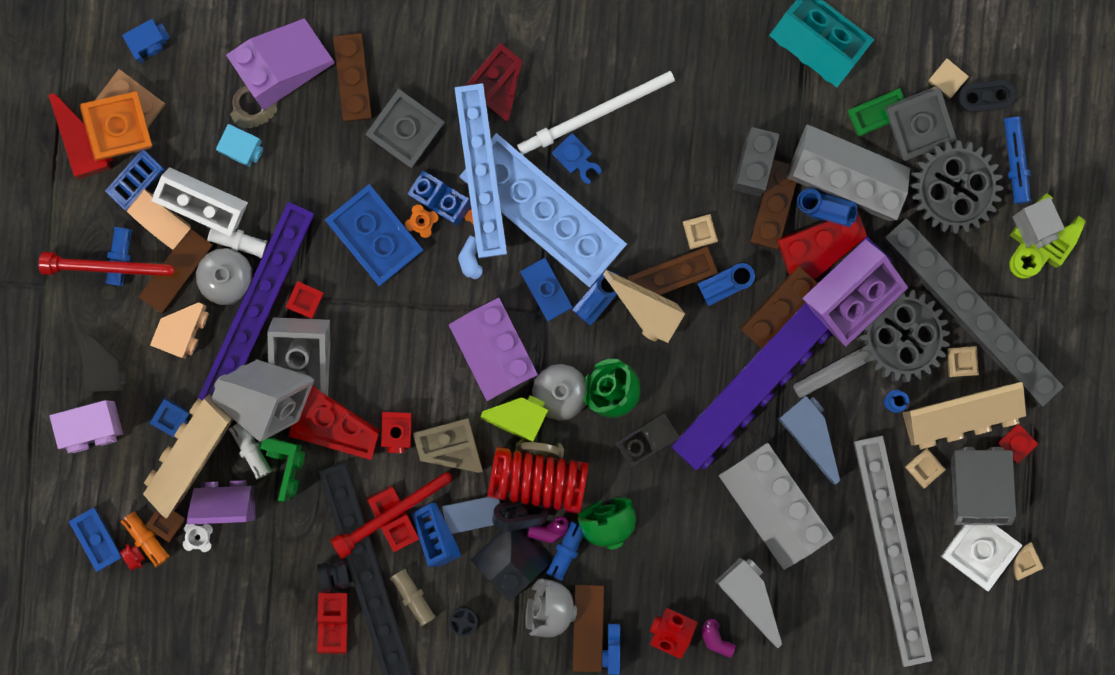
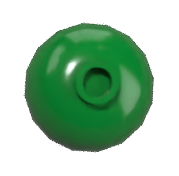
(612, 389)
(609, 523)

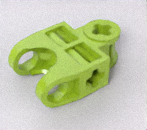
(1053, 253)

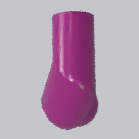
(551, 532)
(713, 639)

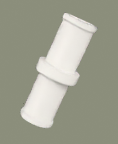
(239, 241)
(250, 451)

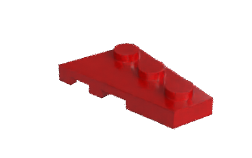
(819, 245)
(334, 427)

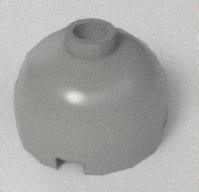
(224, 276)
(562, 391)
(551, 609)

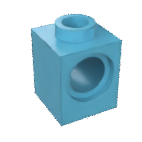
(240, 146)

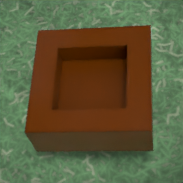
(164, 526)

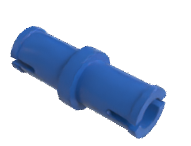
(119, 253)
(903, 400)
(566, 551)

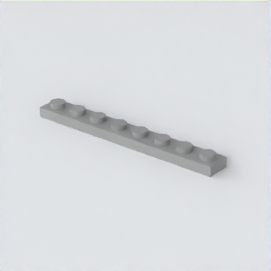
(892, 551)

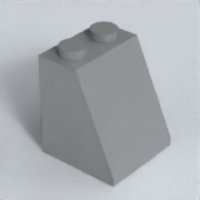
(263, 397)

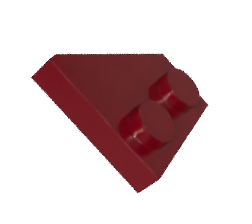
(499, 79)

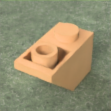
(178, 330)

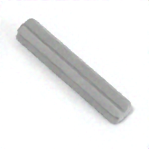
(830, 373)

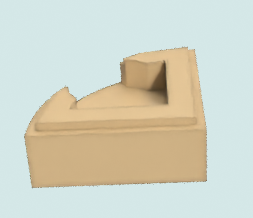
(1026, 562)

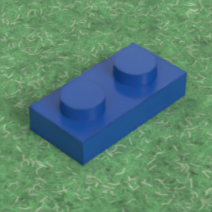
(95, 539)

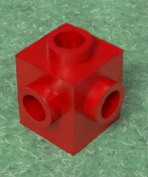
(672, 632)

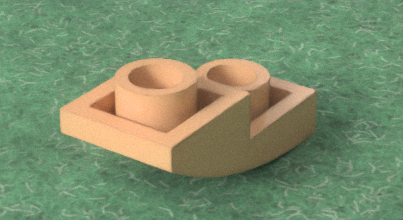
(158, 219)

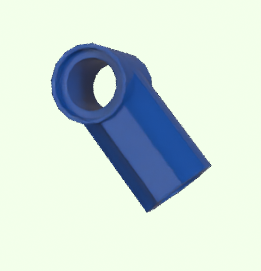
(828, 207)
(723, 284)
(594, 302)

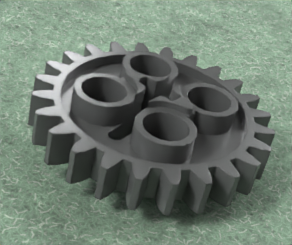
(969, 164)
(888, 355)

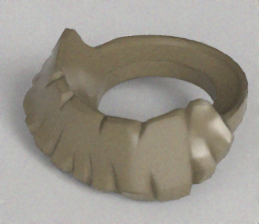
(243, 119)
(540, 448)

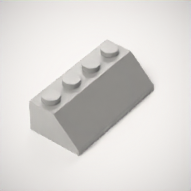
(850, 173)
(775, 506)

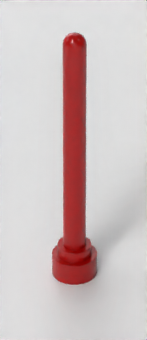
(51, 263)
(345, 543)

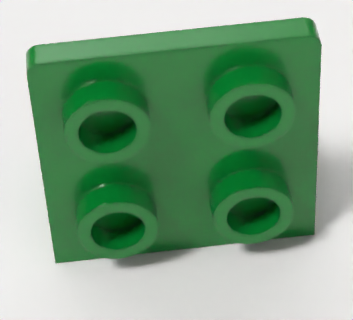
(280, 449)

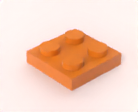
(115, 126)

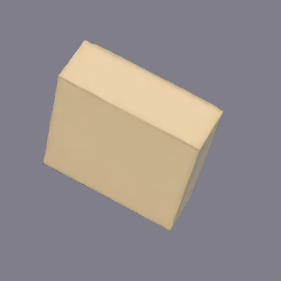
(948, 78)
(700, 231)
(962, 361)
(925, 468)

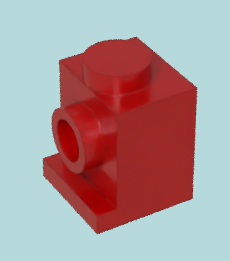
(399, 420)

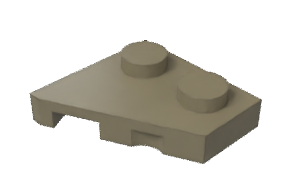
(449, 446)

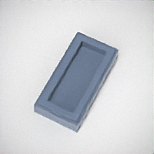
(470, 514)

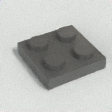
(920, 123)
(405, 128)

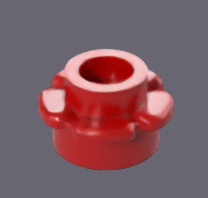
(132, 557)

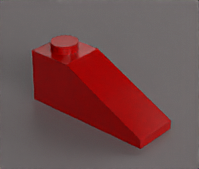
(76, 141)

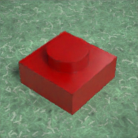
(304, 300)
(1018, 442)

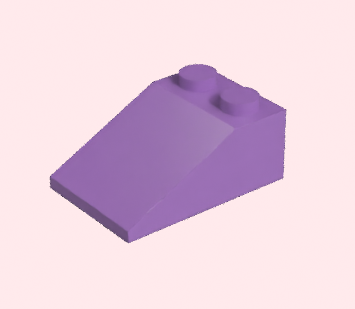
(280, 61)
(222, 504)

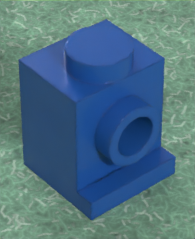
(146, 39)

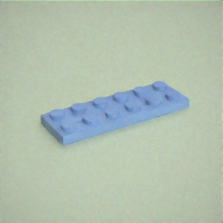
(551, 215)

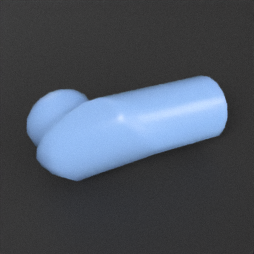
(468, 260)

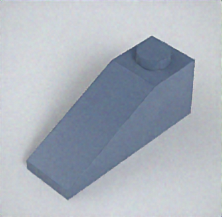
(811, 432)

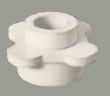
(190, 541)

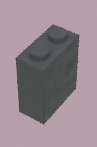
(756, 161)
(983, 486)

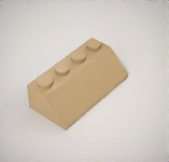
(965, 414)
(187, 457)

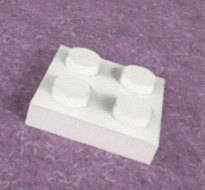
(981, 553)

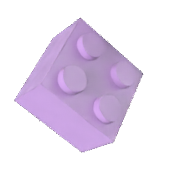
(86, 425)

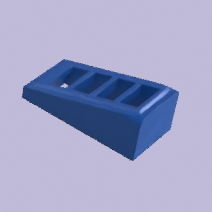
(134, 165)
(446, 541)

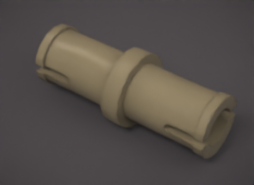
(413, 597)

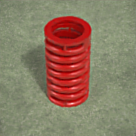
(538, 480)

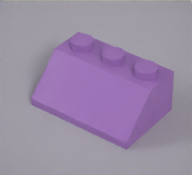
(855, 292)
(493, 349)

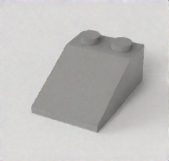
(301, 347)
(749, 593)

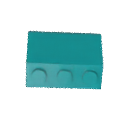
(821, 38)

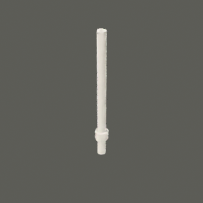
(545, 137)

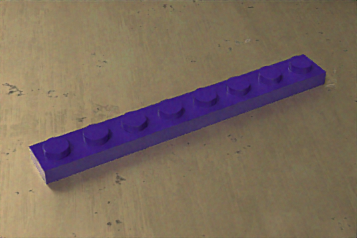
(260, 294)

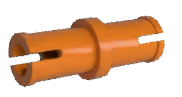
(145, 539)

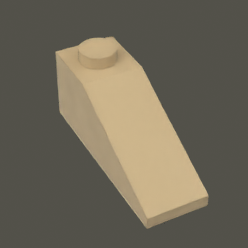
(652, 312)

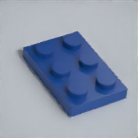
(374, 235)

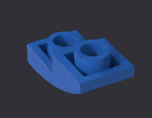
(440, 198)

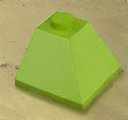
(518, 417)

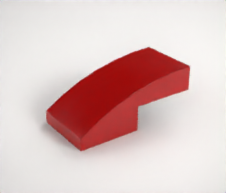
(400, 530)
(332, 623)

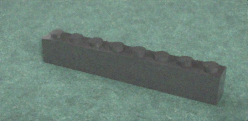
(972, 313)

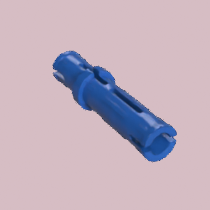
(1021, 194)

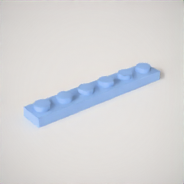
(480, 171)

